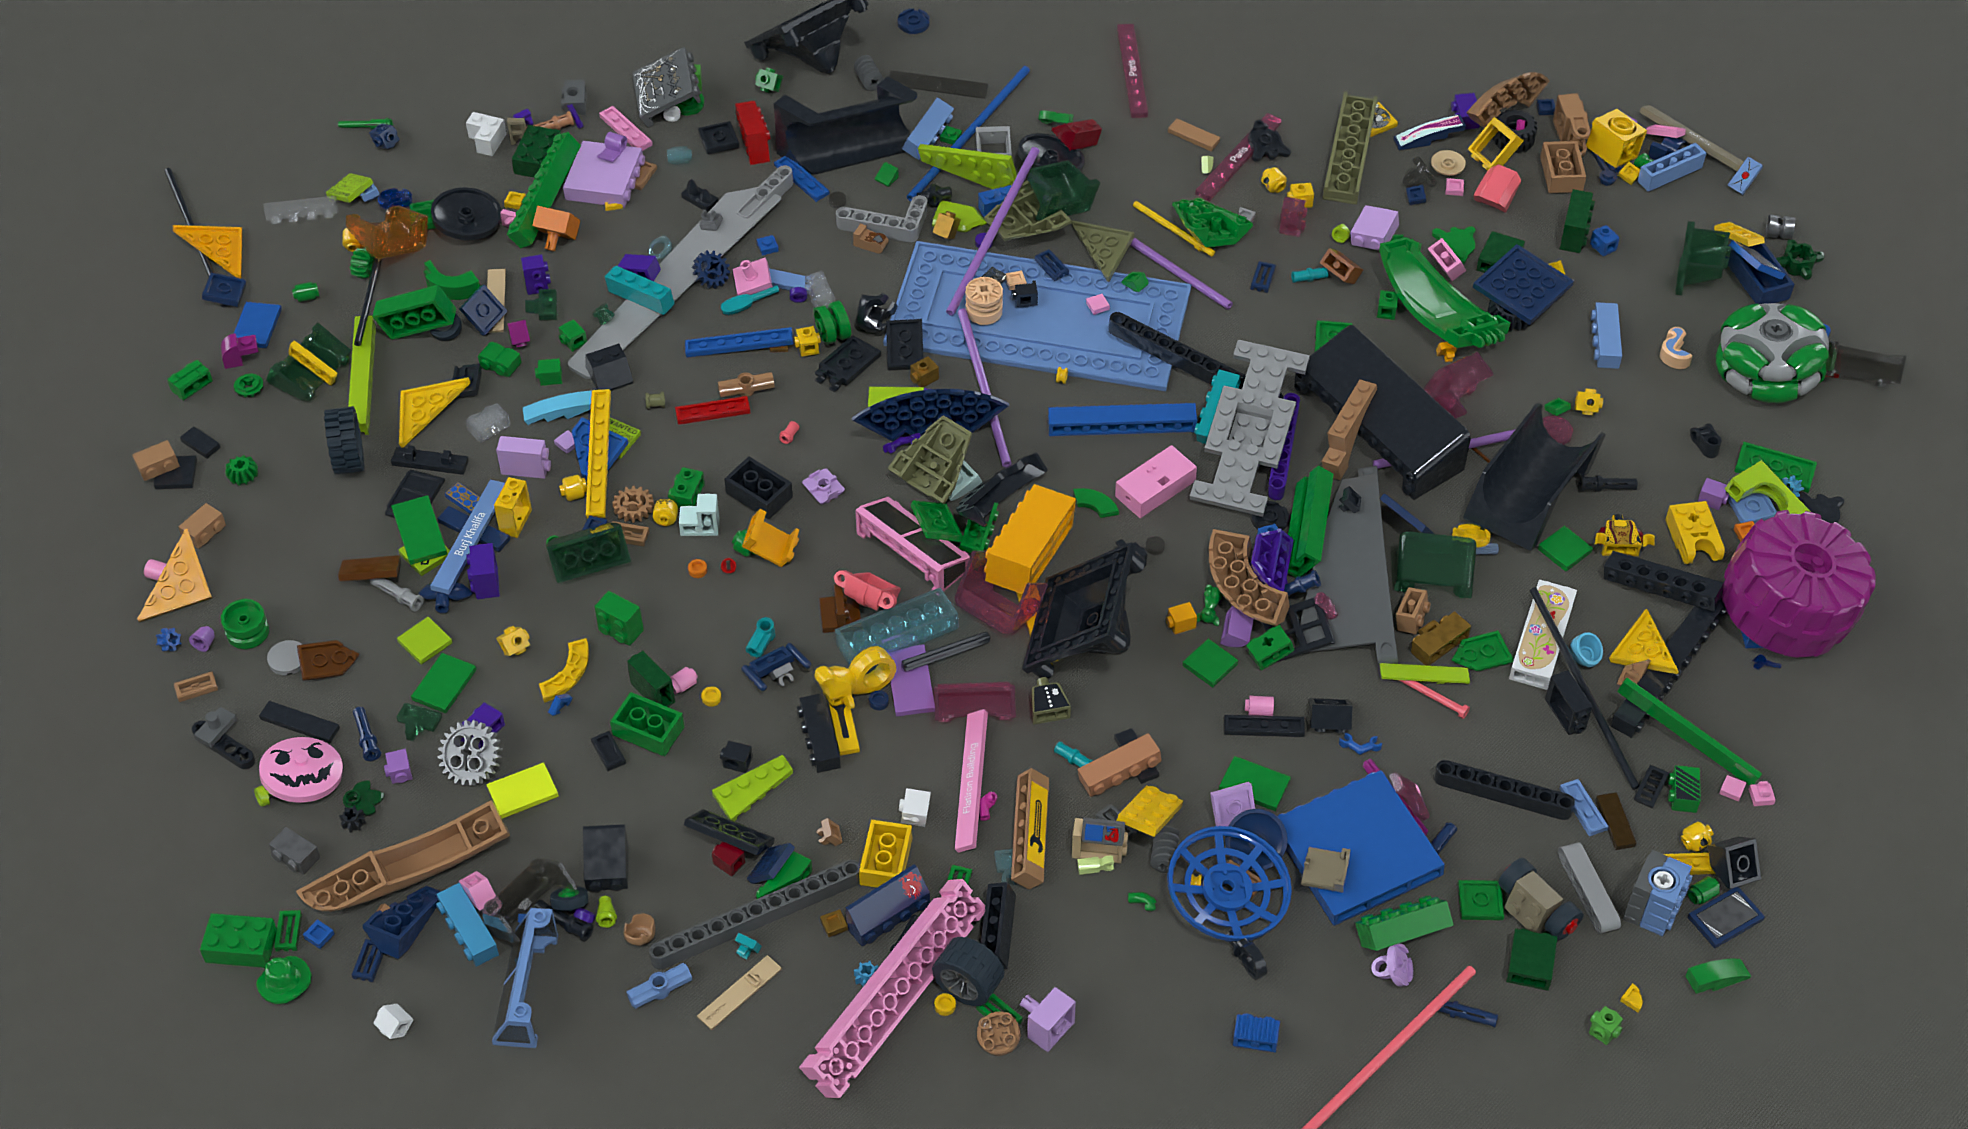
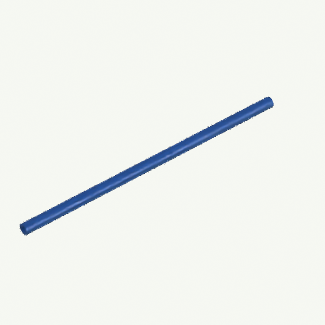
(972, 128)

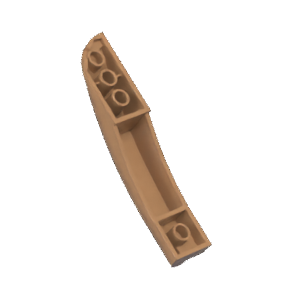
(407, 862)

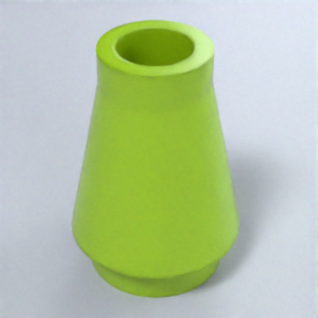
(606, 914)

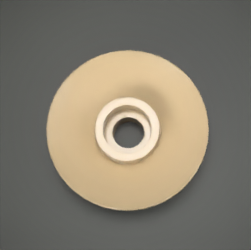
(1448, 162)

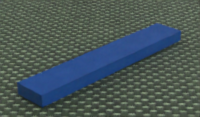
(739, 342)

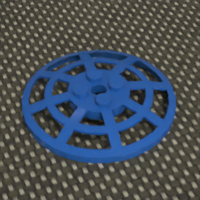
(1234, 876)

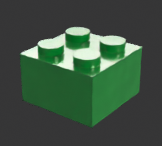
(619, 618)

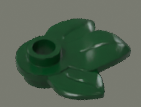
(364, 797)

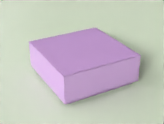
(565, 442)

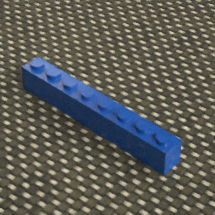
(1122, 419)

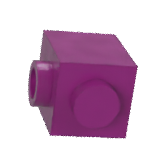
(518, 333)

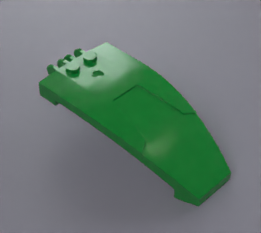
(1435, 300)

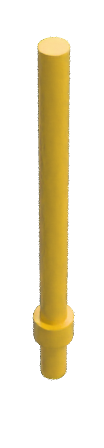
(1173, 228)

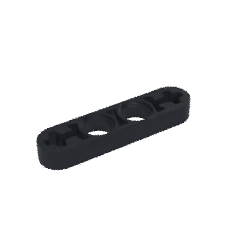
(225, 742)

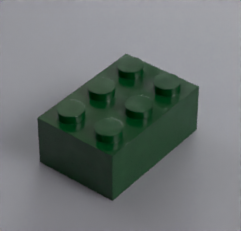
(532, 150)
(1576, 221)

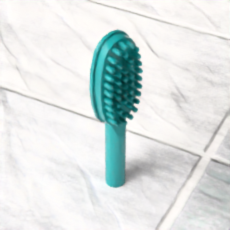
(745, 301)

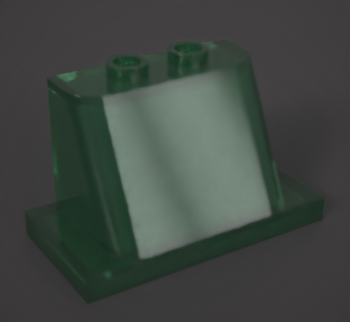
(1062, 188)
(1702, 256)

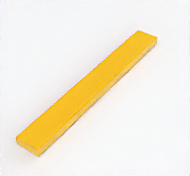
(598, 453)

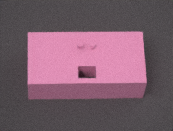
(1155, 481)

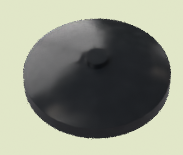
(1050, 151)
(466, 213)

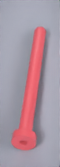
(1462, 710)

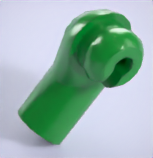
(1141, 897)

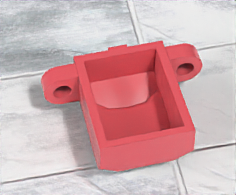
(868, 589)

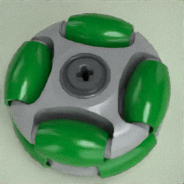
(1773, 351)

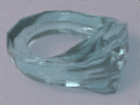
(662, 239)

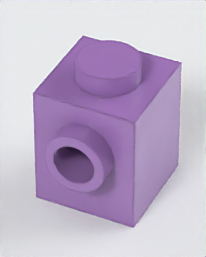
(1713, 493)
(398, 766)

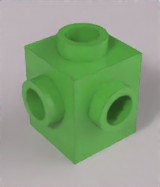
(1606, 1025)

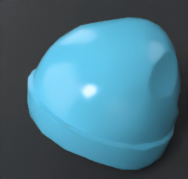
(1586, 649)

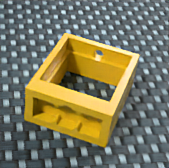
(1484, 138)
(511, 505)

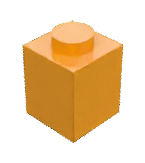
(1181, 618)

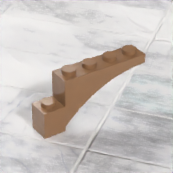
(1345, 428)

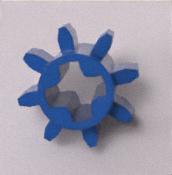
(162, 639)

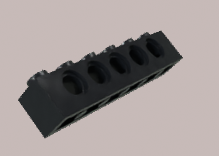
(1663, 581)

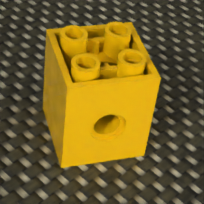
(1616, 138)

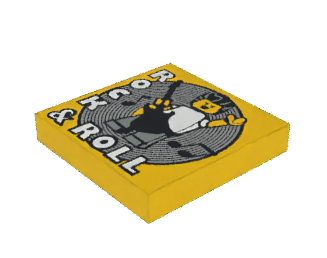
(1382, 120)

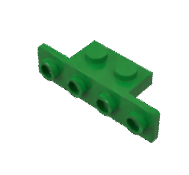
(976, 536)

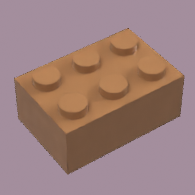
(1562, 166)

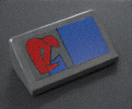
(1103, 831)

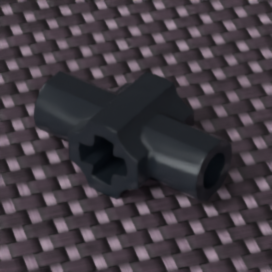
(935, 194)

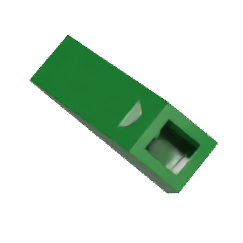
(794, 870)

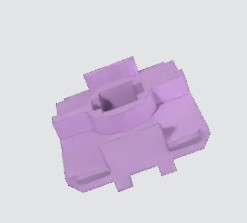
(823, 494)

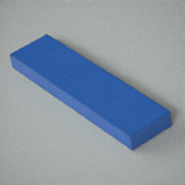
(804, 179)

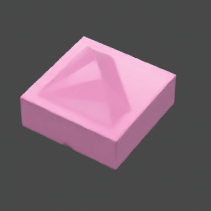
(507, 217)

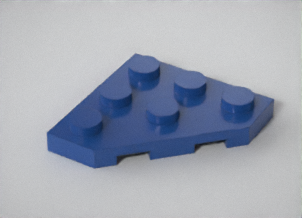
(581, 439)

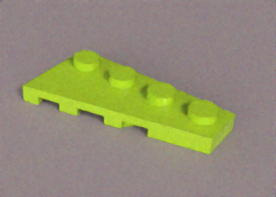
(746, 789)

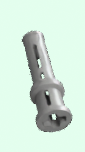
(403, 595)

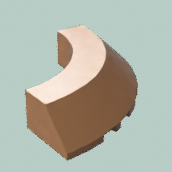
(1505, 94)
(1239, 584)

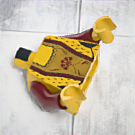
(1622, 537)

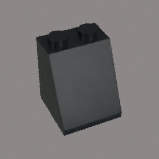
(605, 857)

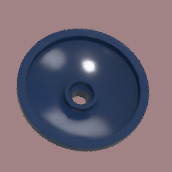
(1264, 825)

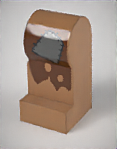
(869, 240)

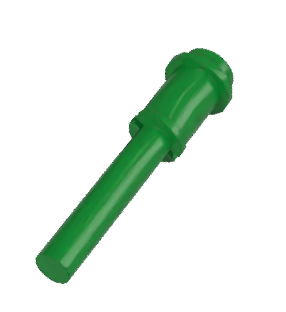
(363, 124)

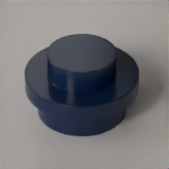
(1607, 177)

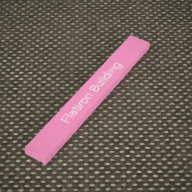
(971, 781)

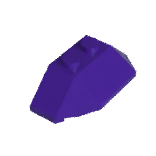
(1272, 558)

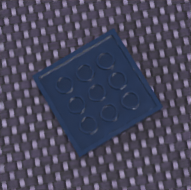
(1523, 284)

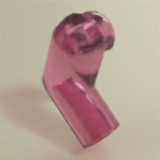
(1326, 604)

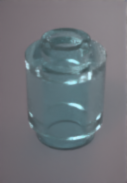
(679, 155)

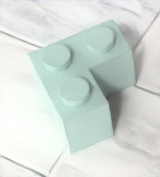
(700, 519)

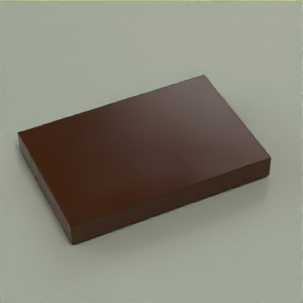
(369, 568)

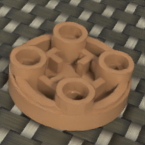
(998, 1033)

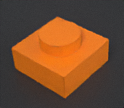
(1742, 529)

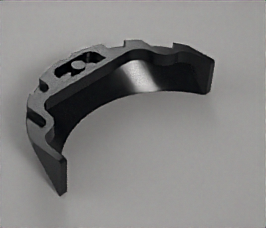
(1002, 484)

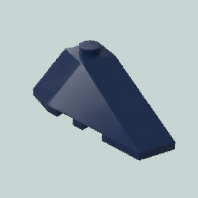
(399, 926)

